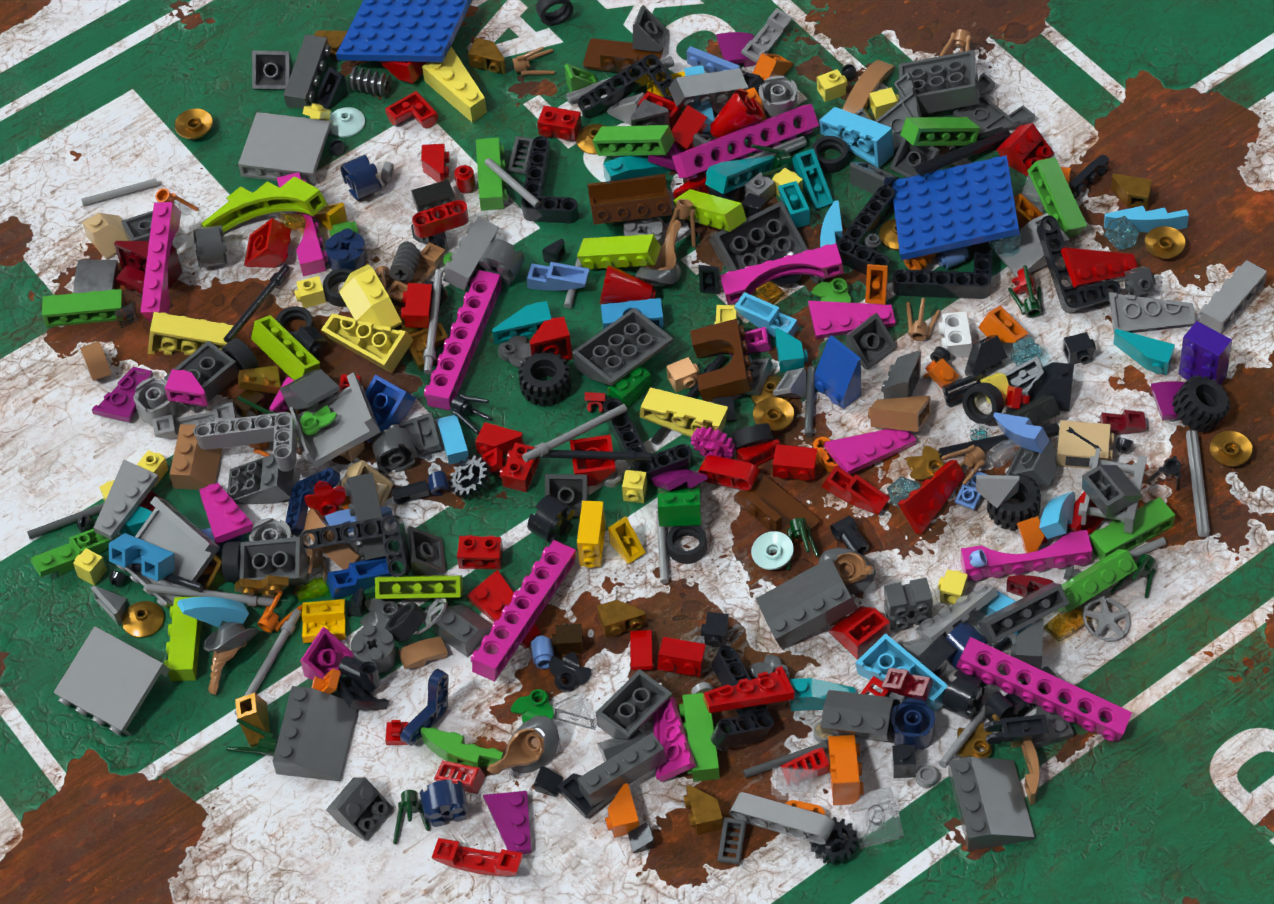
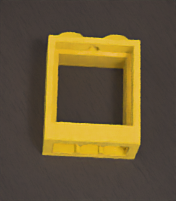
(591, 534)

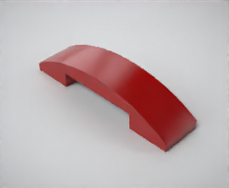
(476, 860)

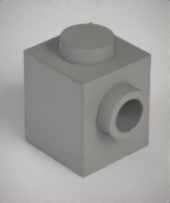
(760, 186)

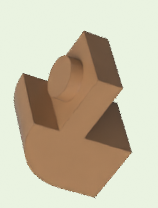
(95, 360)

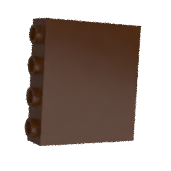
(629, 199)

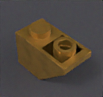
(486, 56)
(1132, 190)
(620, 617)
(254, 711)
(704, 811)

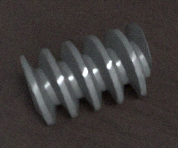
(369, 83)
(405, 262)

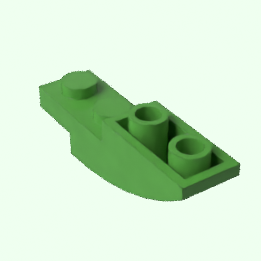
(63, 557)
(453, 748)

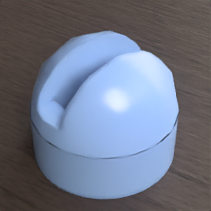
(978, 558)

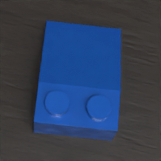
(839, 373)
(388, 403)

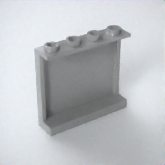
(283, 147)
(351, 426)
(177, 534)
(109, 680)

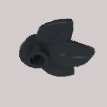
(568, 669)

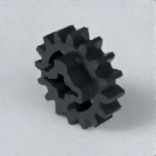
(470, 477)
(837, 845)

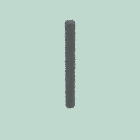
(809, 410)
(64, 521)
(749, 772)

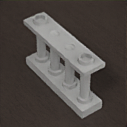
(1126, 517)

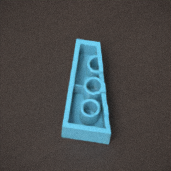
(863, 136)
(889, 654)

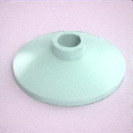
(347, 122)
(768, 544)

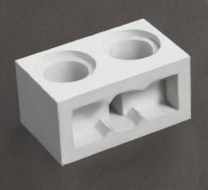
(955, 334)

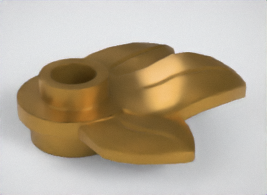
(923, 465)
(974, 743)

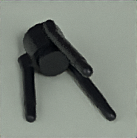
(462, 406)
(1170, 469)

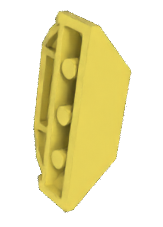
(368, 299)

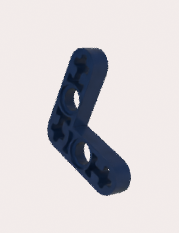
(297, 506)
(435, 708)

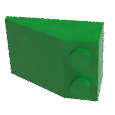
(679, 506)

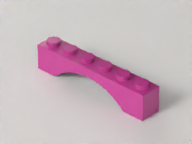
(163, 230)
(309, 250)
(821, 262)
(1069, 550)

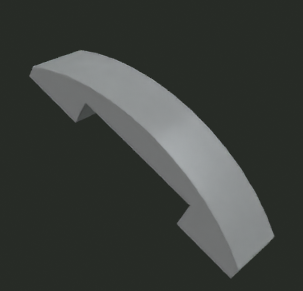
(767, 35)
(169, 427)

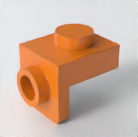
(941, 372)

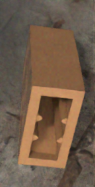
(900, 413)

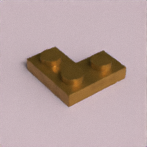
(420, 342)
(267, 587)

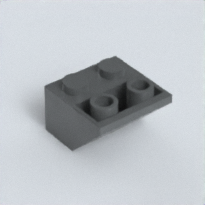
(309, 390)
(1109, 489)
(360, 808)

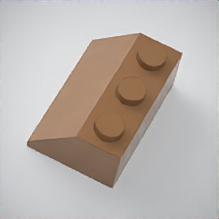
(191, 465)

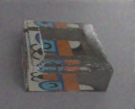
(126, 315)

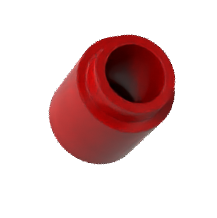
(464, 179)

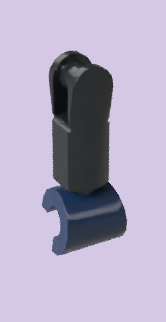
(436, 481)

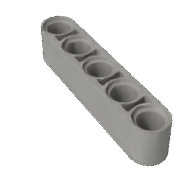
(782, 818)

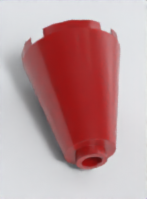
(736, 114)
(624, 287)

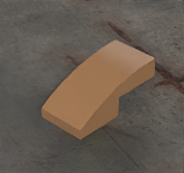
(418, 653)

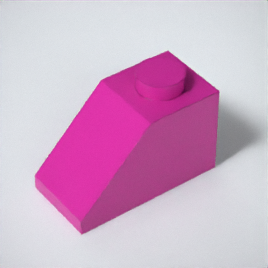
(185, 388)

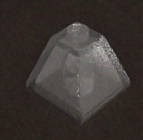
(876, 818)

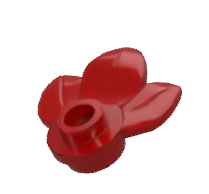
(326, 496)

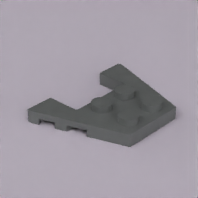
(897, 114)
(989, 116)

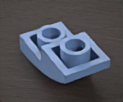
(968, 495)

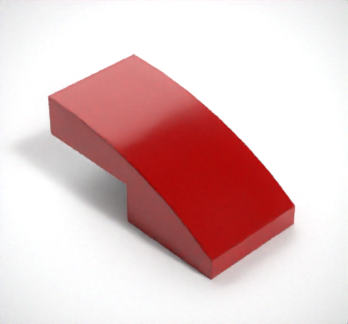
(641, 650)

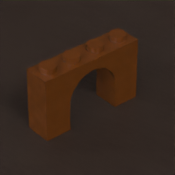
(735, 376)

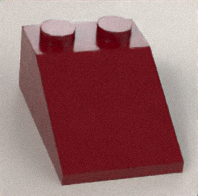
(135, 255)

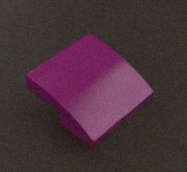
(731, 46)
(1163, 394)
(674, 478)

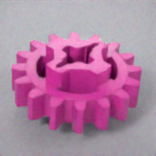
(712, 443)

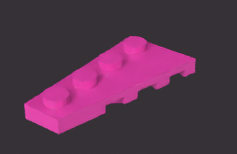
(843, 317)
(869, 448)
(223, 514)
(672, 736)

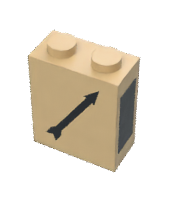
(1079, 442)

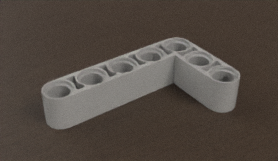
(253, 430)

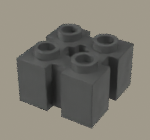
(907, 603)

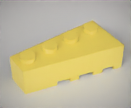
(455, 85)
(184, 334)
(375, 343)
(682, 412)

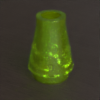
(315, 589)

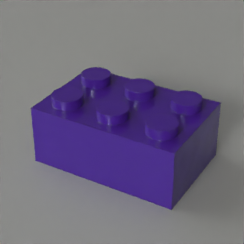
(1205, 353)

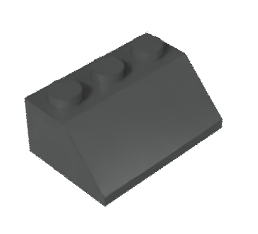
(211, 369)
(275, 557)
(631, 706)
(857, 715)

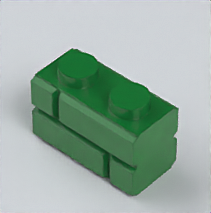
(631, 386)

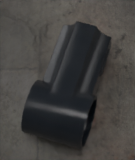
(847, 532)
(365, 672)

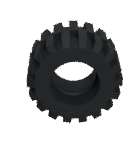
(544, 366)
(1201, 403)
(1010, 514)

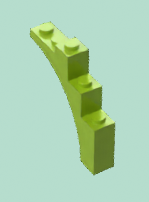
(267, 199)

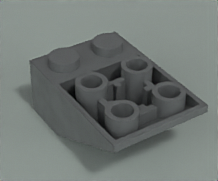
(260, 482)

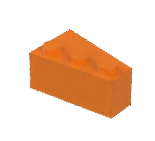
(845, 769)

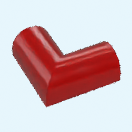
(414, 106)

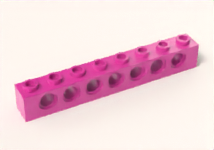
(806, 121)
(464, 339)
(523, 610)
(1055, 688)

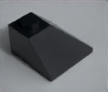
(1056, 384)

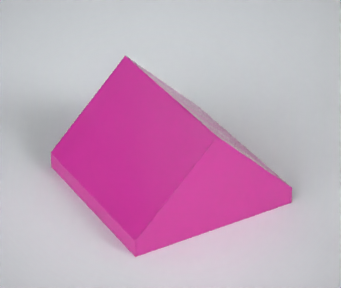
(323, 655)

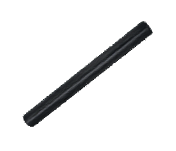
(962, 153)
(990, 442)

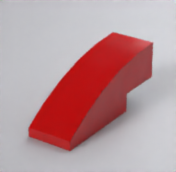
(855, 491)

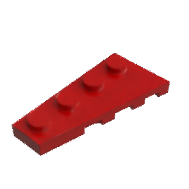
(1096, 266)
(927, 501)
(492, 597)
(747, 693)

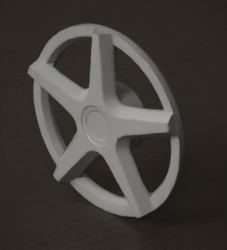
(432, 615)
(1106, 619)

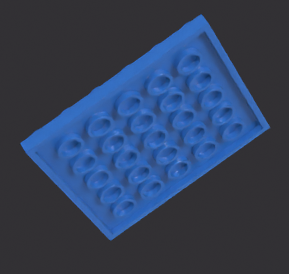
(403, 30)
(954, 208)

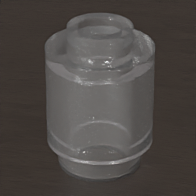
(1002, 453)

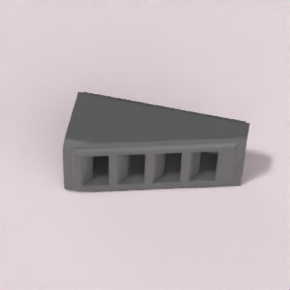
(520, 142)
(735, 824)

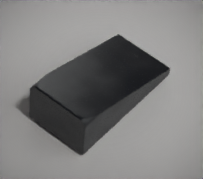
(709, 279)

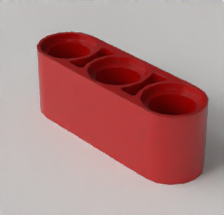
(440, 219)
(729, 472)

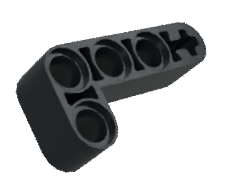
(1010, 705)

